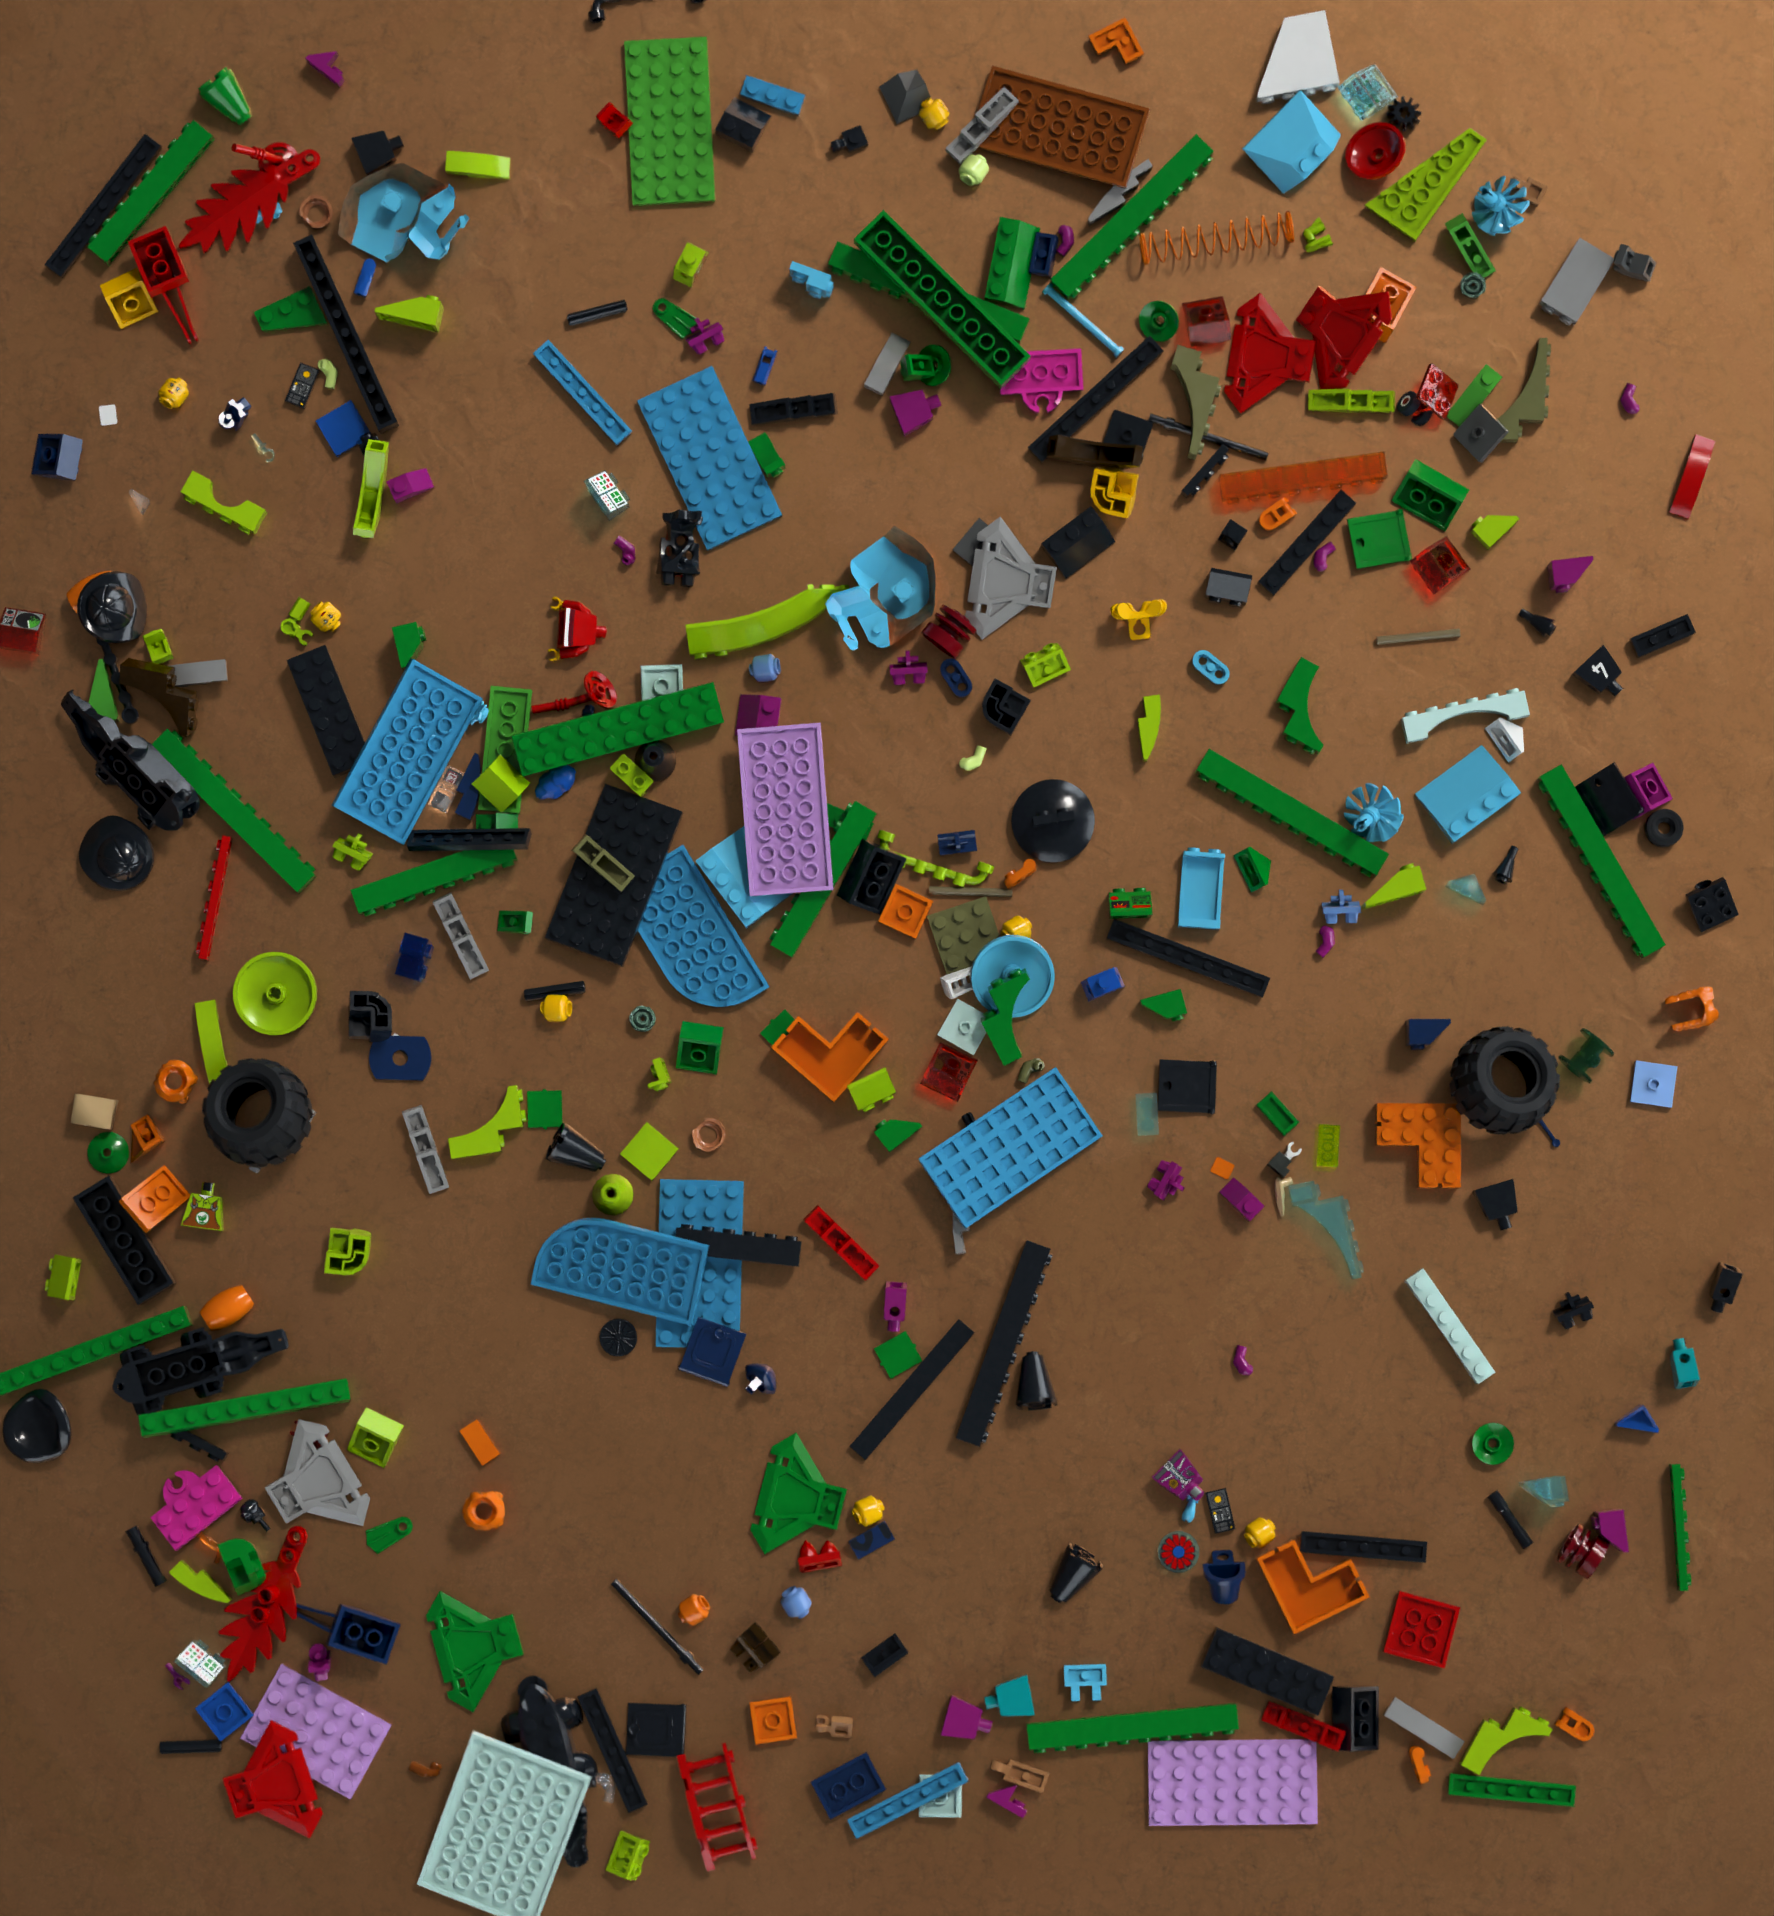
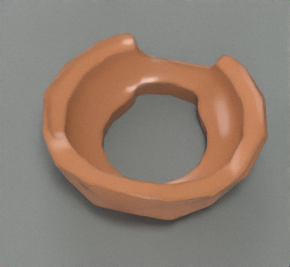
(312, 201)
(707, 1147)

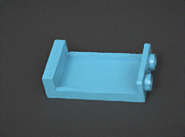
(1201, 889)

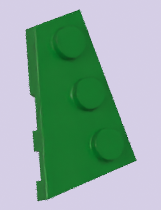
(291, 312)

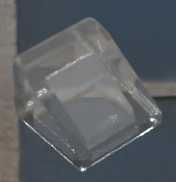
(141, 501)

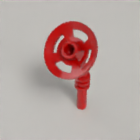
(267, 153)
(594, 693)

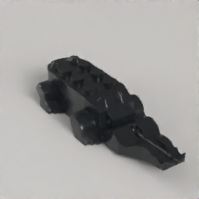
(134, 766)
(196, 1365)

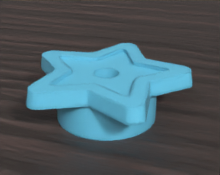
(480, 714)

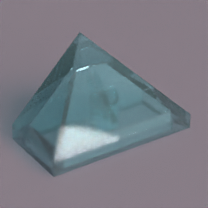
(1468, 887)

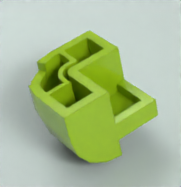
(347, 1251)

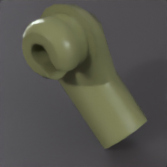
(1030, 1067)

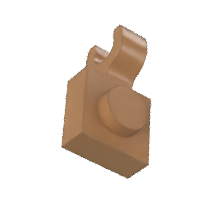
(1535, 190)
(837, 1726)

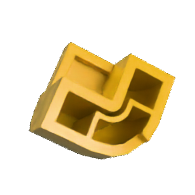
(1114, 491)

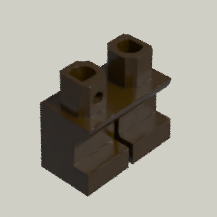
(762, 1654)

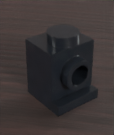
(1232, 534)

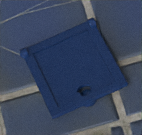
(712, 1351)

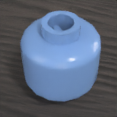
(765, 668)
(795, 1602)

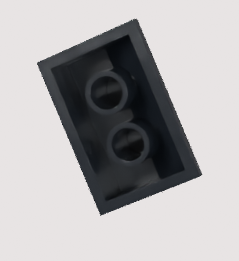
(1078, 542)
(871, 877)
(1357, 1713)

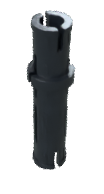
(146, 1556)

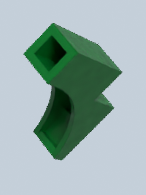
(1295, 699)
(999, 1022)

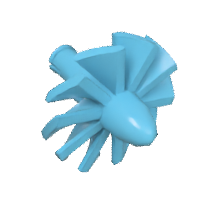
(1495, 209)
(1377, 818)

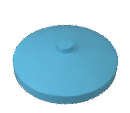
(1002, 957)

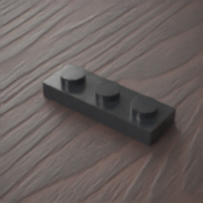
(1205, 472)
(1662, 635)
(198, 1443)

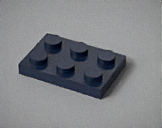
(848, 1785)

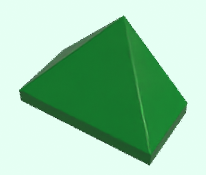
(1254, 868)

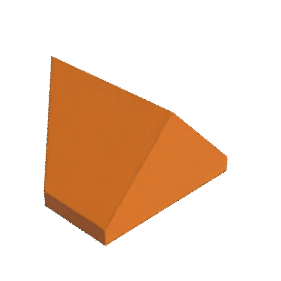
(144, 1137)

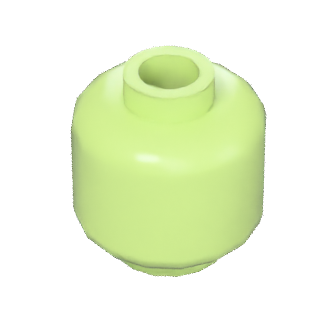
(973, 169)

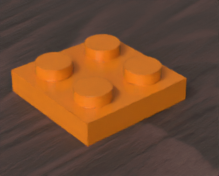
(905, 911)
(773, 1720)

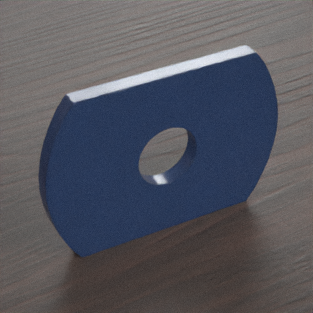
(415, 1068)

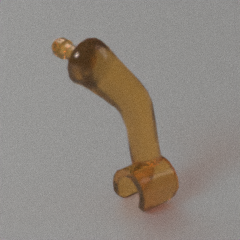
(210, 1543)

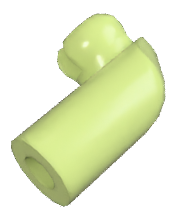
(330, 371)
(974, 761)

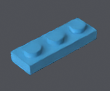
(772, 95)

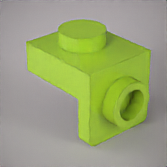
(158, 646)

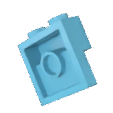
(817, 282)

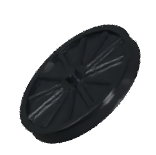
(618, 1337)

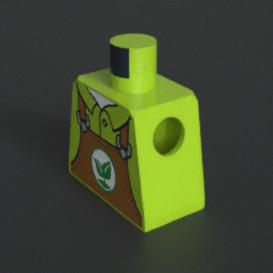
(689, 264)
(204, 1209)

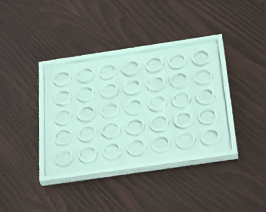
(503, 1829)

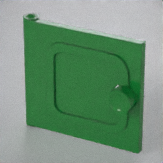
(1383, 539)

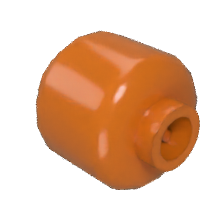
(693, 1609)

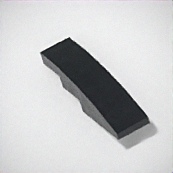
(793, 409)

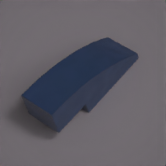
(470, 794)

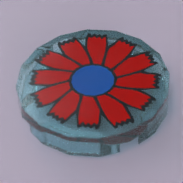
(1178, 1551)

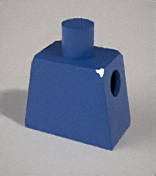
(1102, 983)

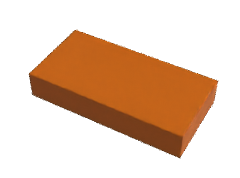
(479, 1442)

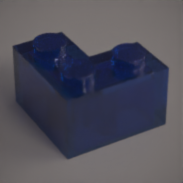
(413, 957)

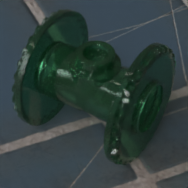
(1587, 1057)

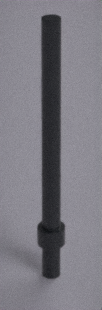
(1170, 423)
(685, 1656)

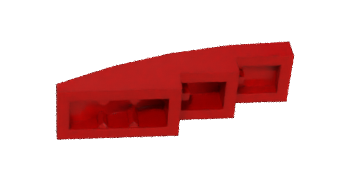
(841, 1242)

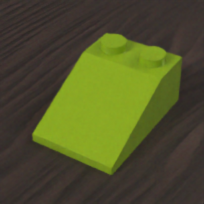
(415, 312)
(1405, 883)
(871, 1090)

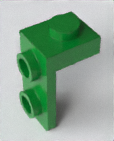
(767, 455)

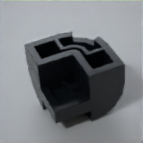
(1004, 706)
(369, 1016)

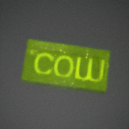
(1328, 1145)

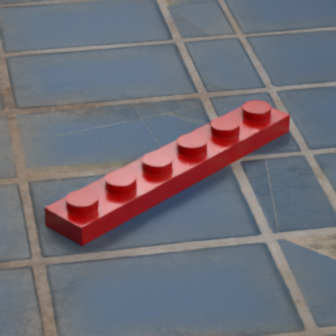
(212, 906)

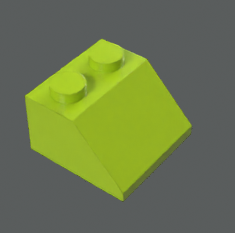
(63, 1277)
(375, 1437)

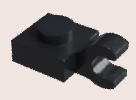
(852, 140)

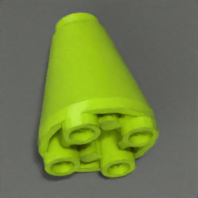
(622, 1198)

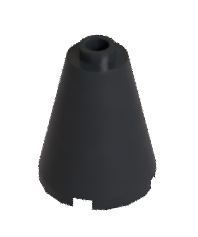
(660, 767)
(574, 1150)
(1035, 1384)
(1073, 1572)

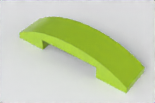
(210, 1038)

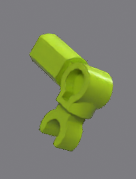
(296, 614)

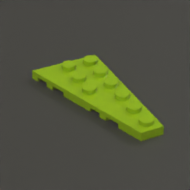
(1419, 194)

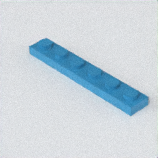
(582, 392)
(907, 1800)

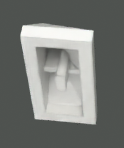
(1507, 737)

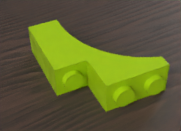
(371, 488)
(487, 1138)
(1491, 1738)

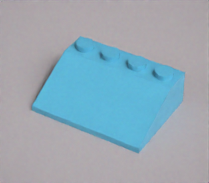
(1467, 794)
(728, 872)

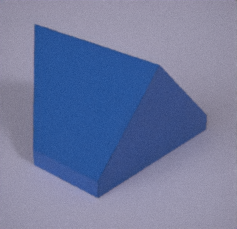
(1638, 1419)

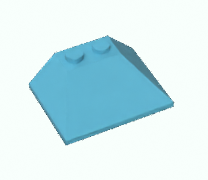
(1293, 143)

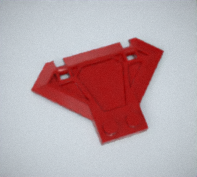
(1343, 332)
(1264, 355)
(276, 1783)

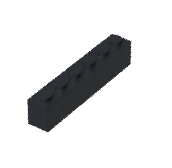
(746, 1246)

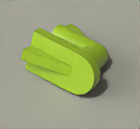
(1314, 229)

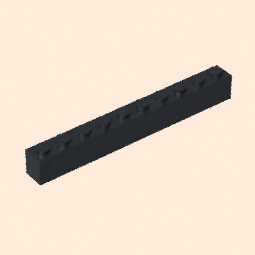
(346, 334)
(1003, 1342)

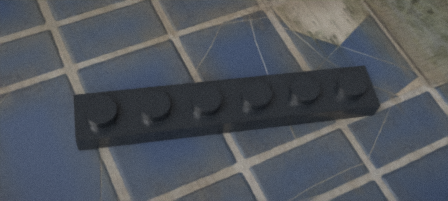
(1307, 542)
(469, 839)
(1363, 1546)
(612, 1750)

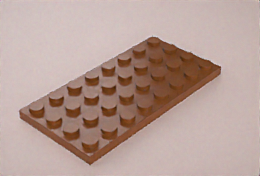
(1066, 128)

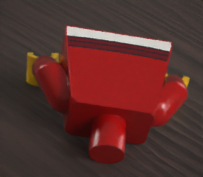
(575, 629)

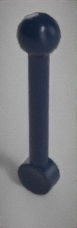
(1555, 1142)

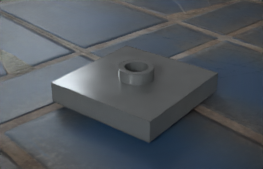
(1480, 433)
(969, 542)

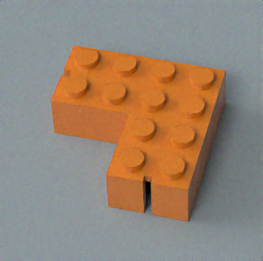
(831, 1064)
(1434, 1131)
(1306, 1597)

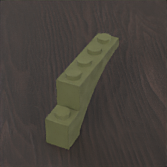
(1199, 391)
(1531, 403)

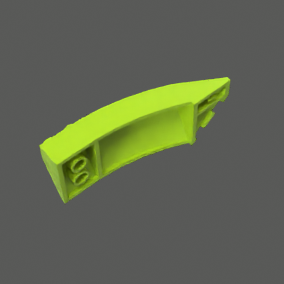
(758, 627)

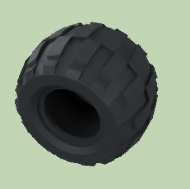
(1483, 1101)
(280, 1130)

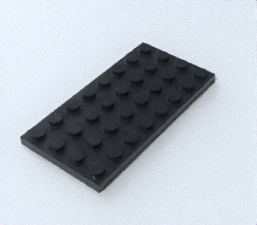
(591, 910)

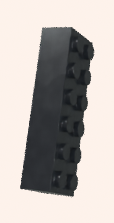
(328, 708)
(124, 1241)
(1267, 1671)

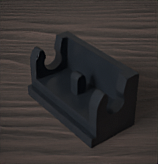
(884, 1655)

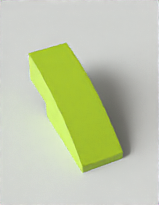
(477, 165)
(1149, 725)
(200, 1583)

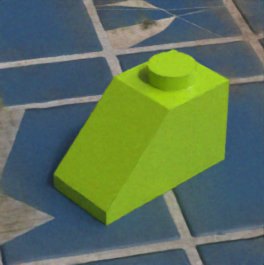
(1492, 528)

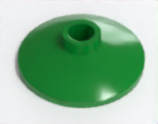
(1150, 322)
(940, 356)
(117, 1158)
(1504, 1443)

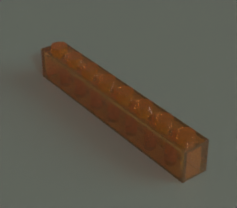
(1303, 476)

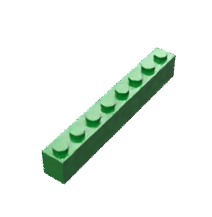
(151, 192)
(429, 877)
(809, 904)

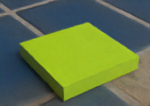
(649, 1151)

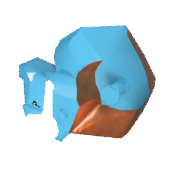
(398, 206)
(892, 593)

